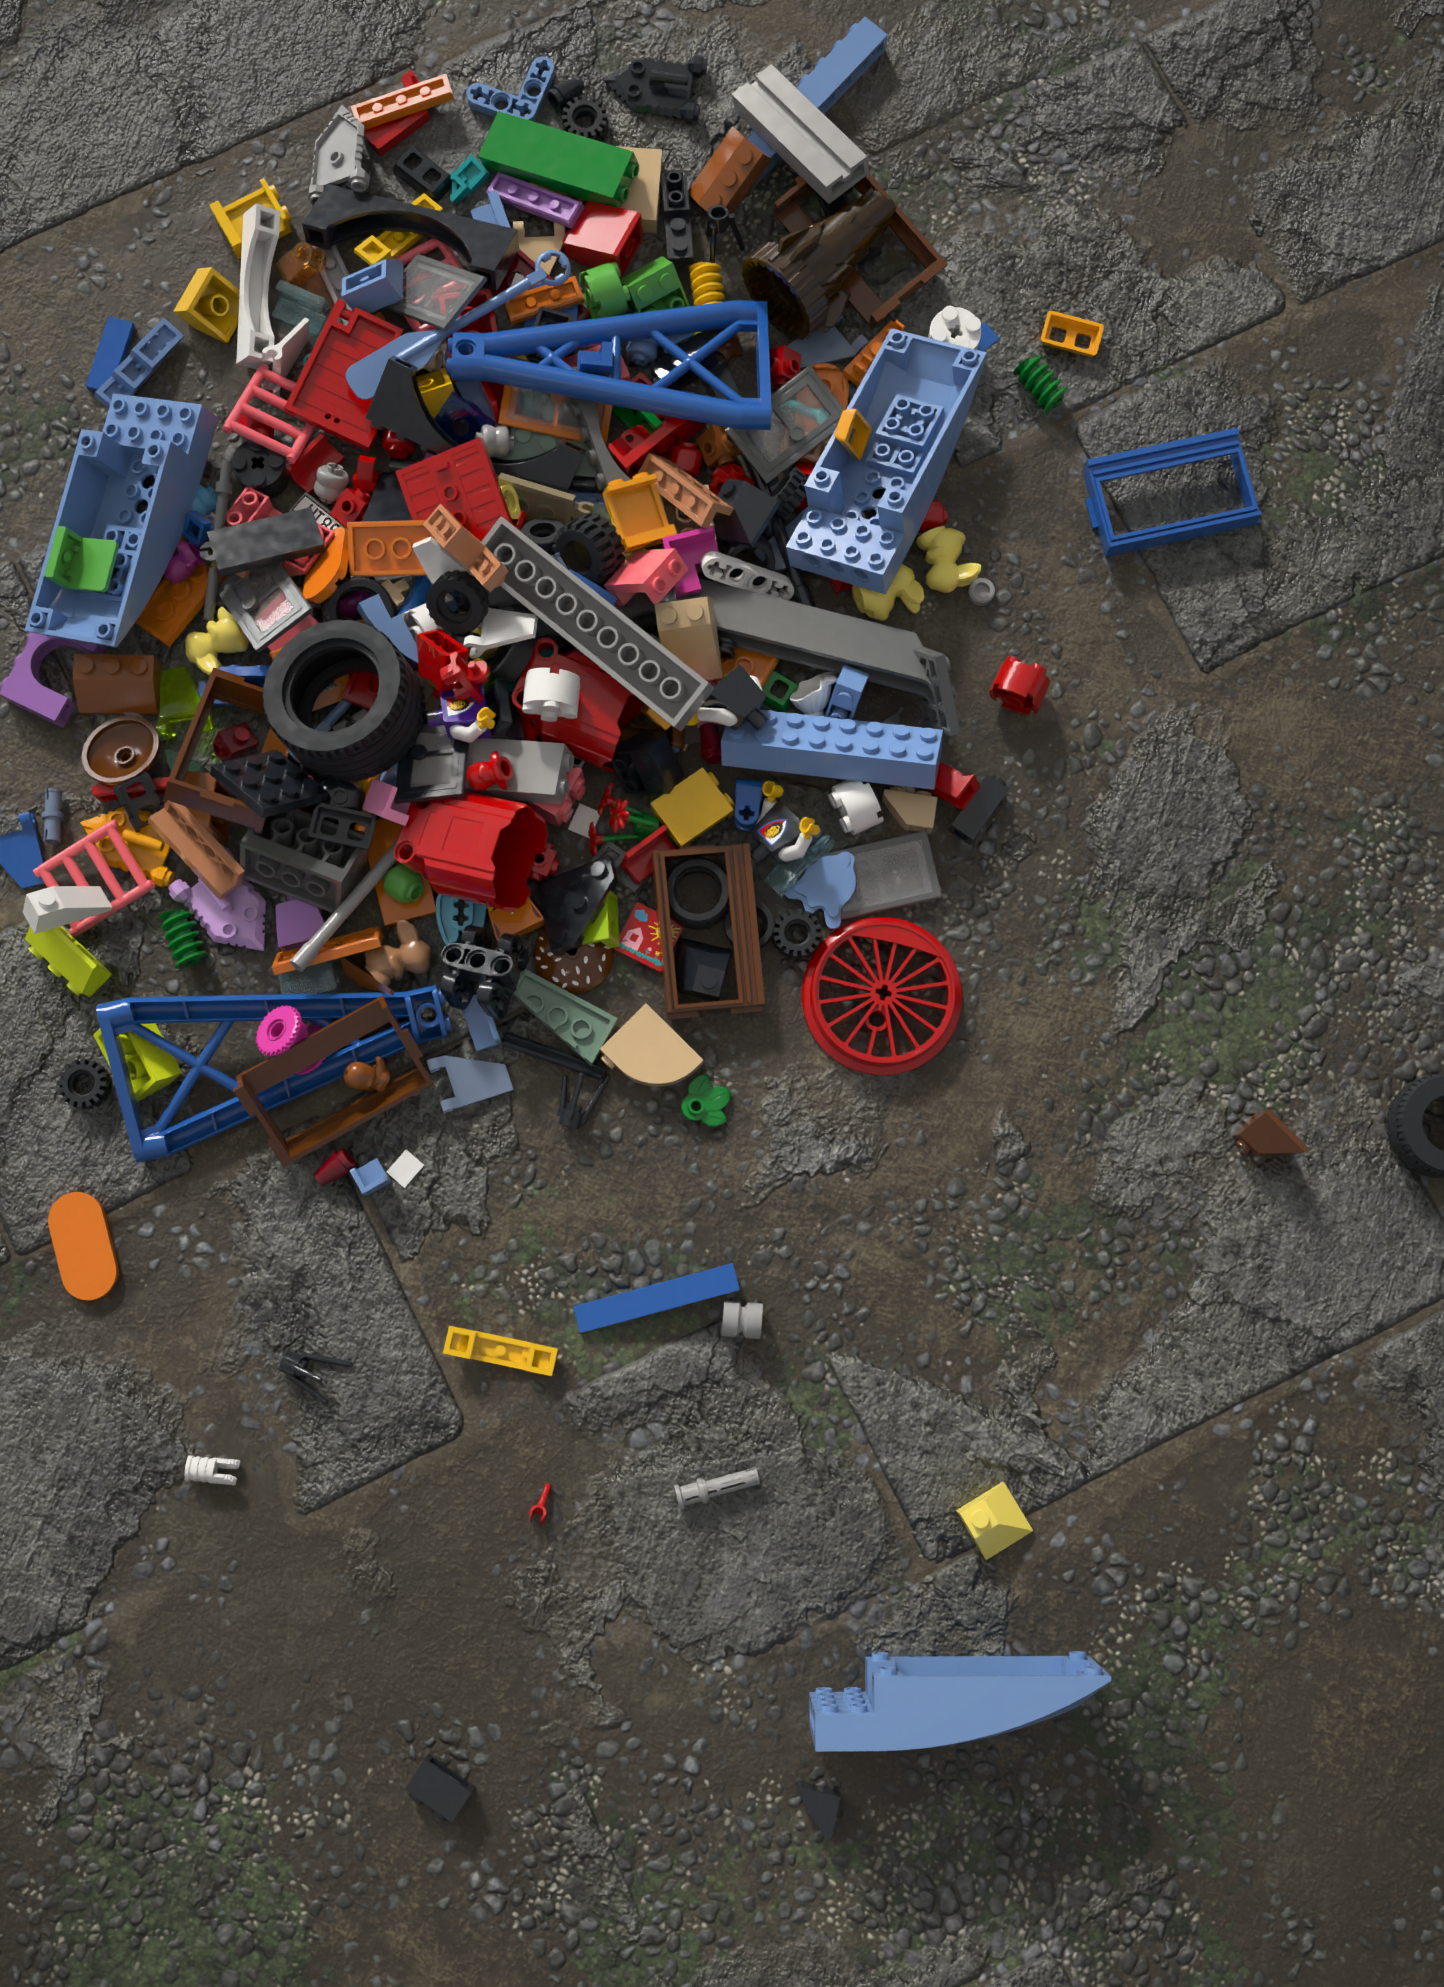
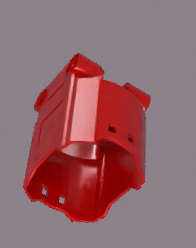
(601, 709)
(474, 847)

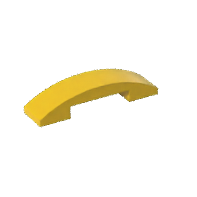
(392, 243)
(500, 1350)

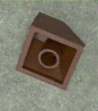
(1268, 1136)

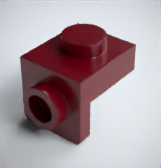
(234, 741)

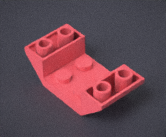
(253, 506)

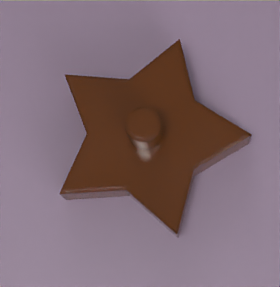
(729, 349)

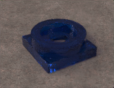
(457, 407)

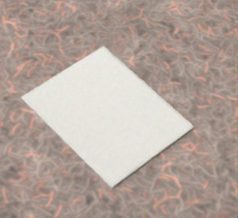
(582, 819)
(405, 1168)

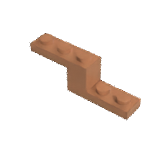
(466, 548)

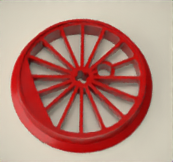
(899, 933)

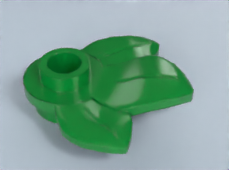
(709, 1099)

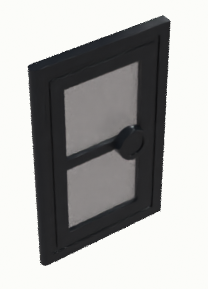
(432, 767)

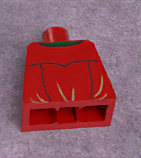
(434, 653)

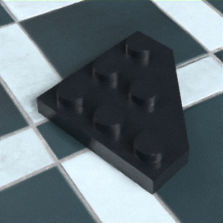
(574, 901)

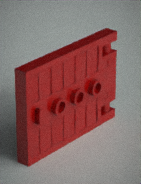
(323, 382)
(465, 488)

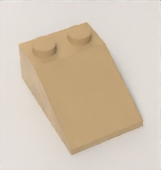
(691, 634)

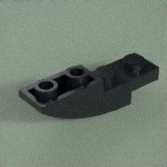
(677, 217)

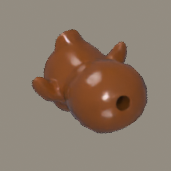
(367, 1077)

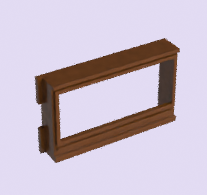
(862, 297)
(232, 690)
(743, 927)
(314, 1049)

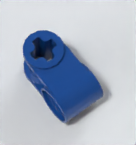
(747, 799)

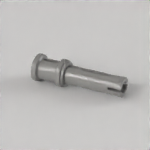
(703, 1490)

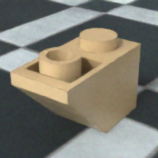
(911, 810)

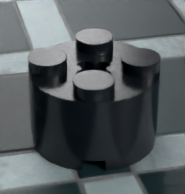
(260, 469)

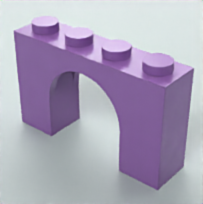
(24, 684)

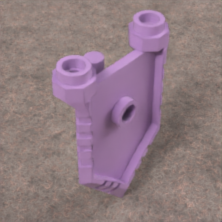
(229, 920)

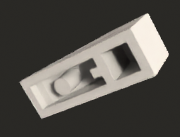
(63, 905)

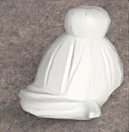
(814, 694)

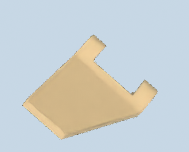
(537, 245)

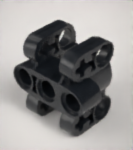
(483, 966)

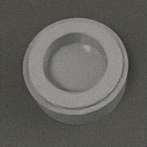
(981, 591)

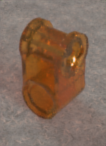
(297, 265)

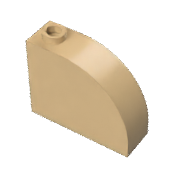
(646, 188)
(650, 1051)

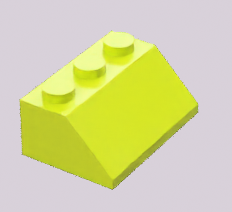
(68, 959)
(147, 1064)

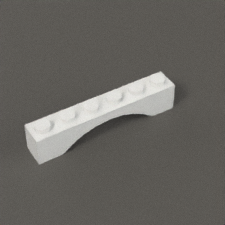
(258, 247)

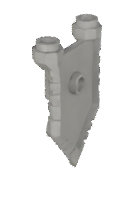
(339, 156)

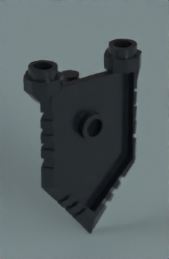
(659, 86)

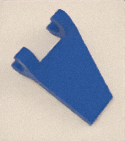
(22, 852)

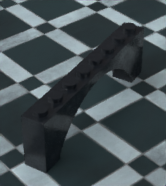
(348, 214)
(402, 409)

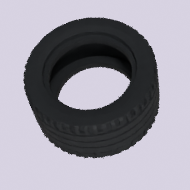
(311, 664)

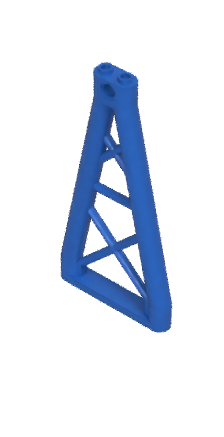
(486, 359)
(131, 1012)

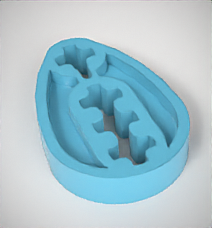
(447, 912)

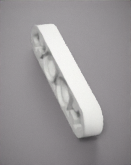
(749, 573)

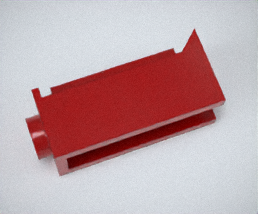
(954, 786)

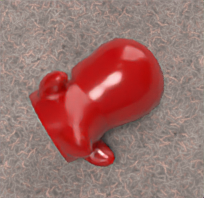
(487, 773)

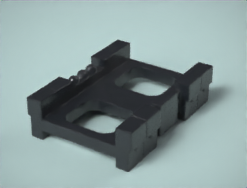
(133, 805)

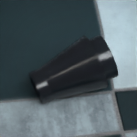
(564, 92)

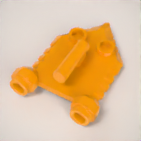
(146, 846)

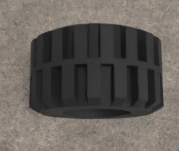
(590, 547)

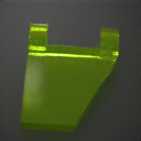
(177, 701)

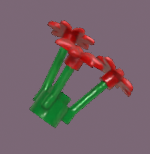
(642, 822)

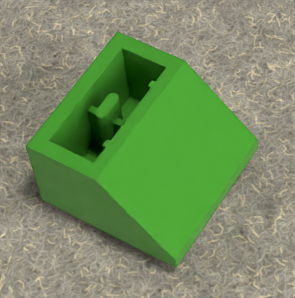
(655, 287)

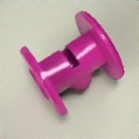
(282, 1030)

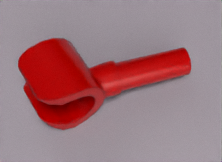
(540, 1507)

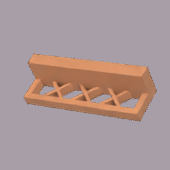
(684, 490)
(197, 848)

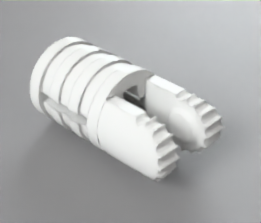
(206, 1470)

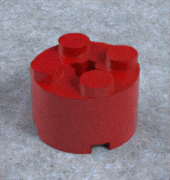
(1020, 686)

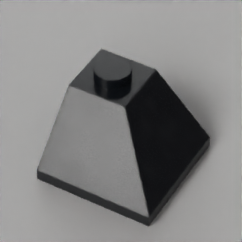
(750, 514)
(700, 968)

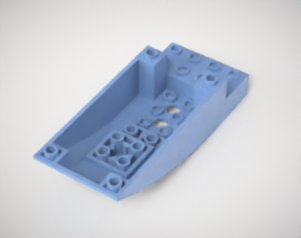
(916, 409)
(101, 502)
(949, 1699)

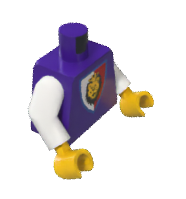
(463, 719)

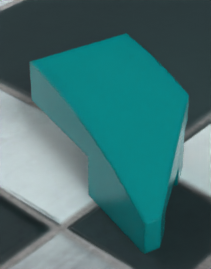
(467, 178)

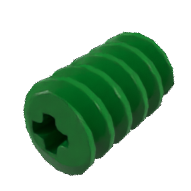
(1040, 383)
(182, 937)

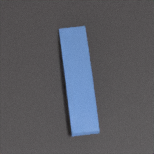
(141, 362)

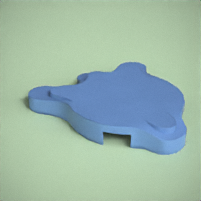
(827, 887)

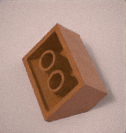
(729, 173)
(117, 684)
(216, 826)

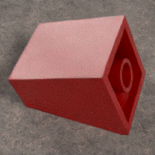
(604, 236)

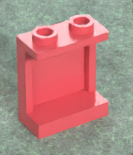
(647, 572)

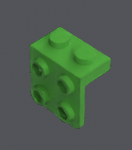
(80, 561)

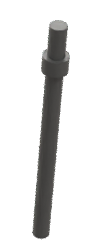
(224, 489)

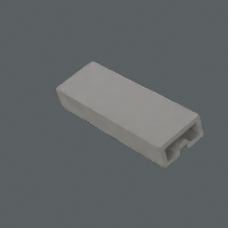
(800, 134)
(536, 766)

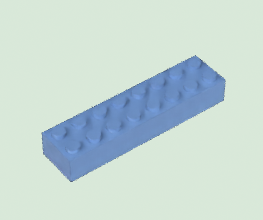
(836, 749)

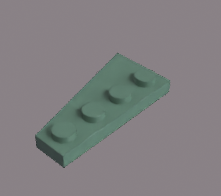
(531, 444)
(568, 1016)

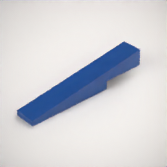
(656, 1298)

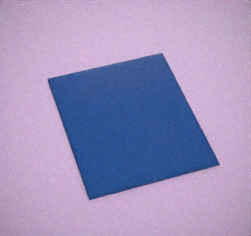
(987, 338)

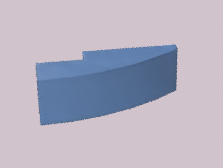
(375, 614)

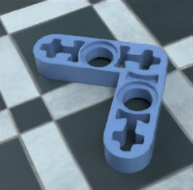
(523, 100)

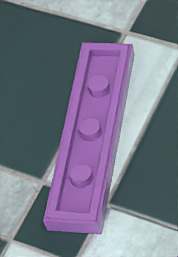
(536, 200)

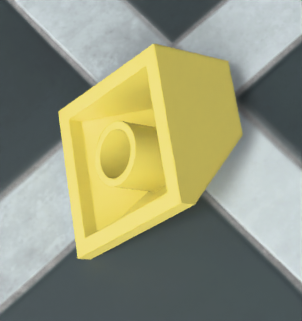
(994, 1520)

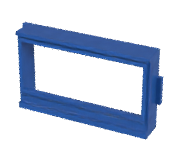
(1159, 458)

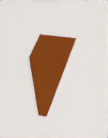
(362, 978)

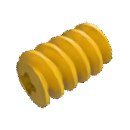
(706, 283)

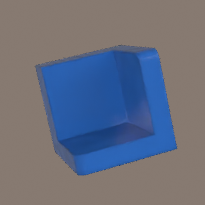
(596, 362)

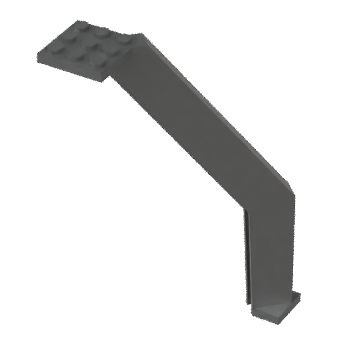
(815, 640)

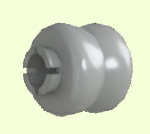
(496, 440)
(330, 482)

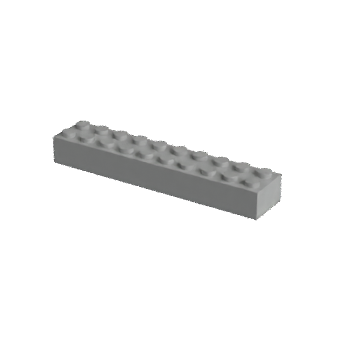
(597, 627)

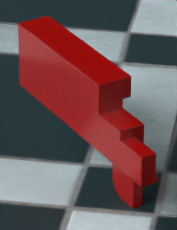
(388, 135)

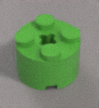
(604, 292)

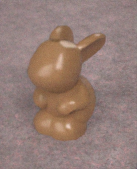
(390, 962)

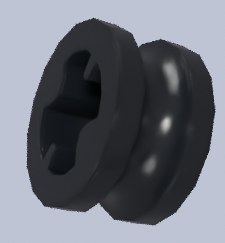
(727, 648)

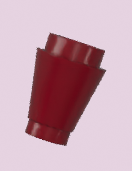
(710, 744)
(335, 1167)

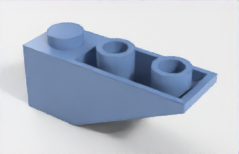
(847, 693)

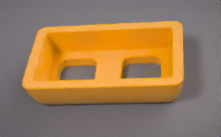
(1073, 327)
(854, 420)

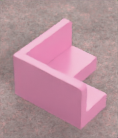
(381, 803)

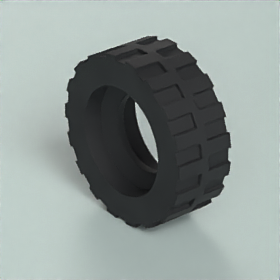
(444, 615)

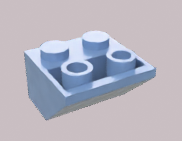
(374, 286)

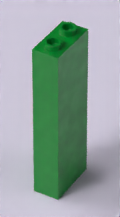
(559, 160)

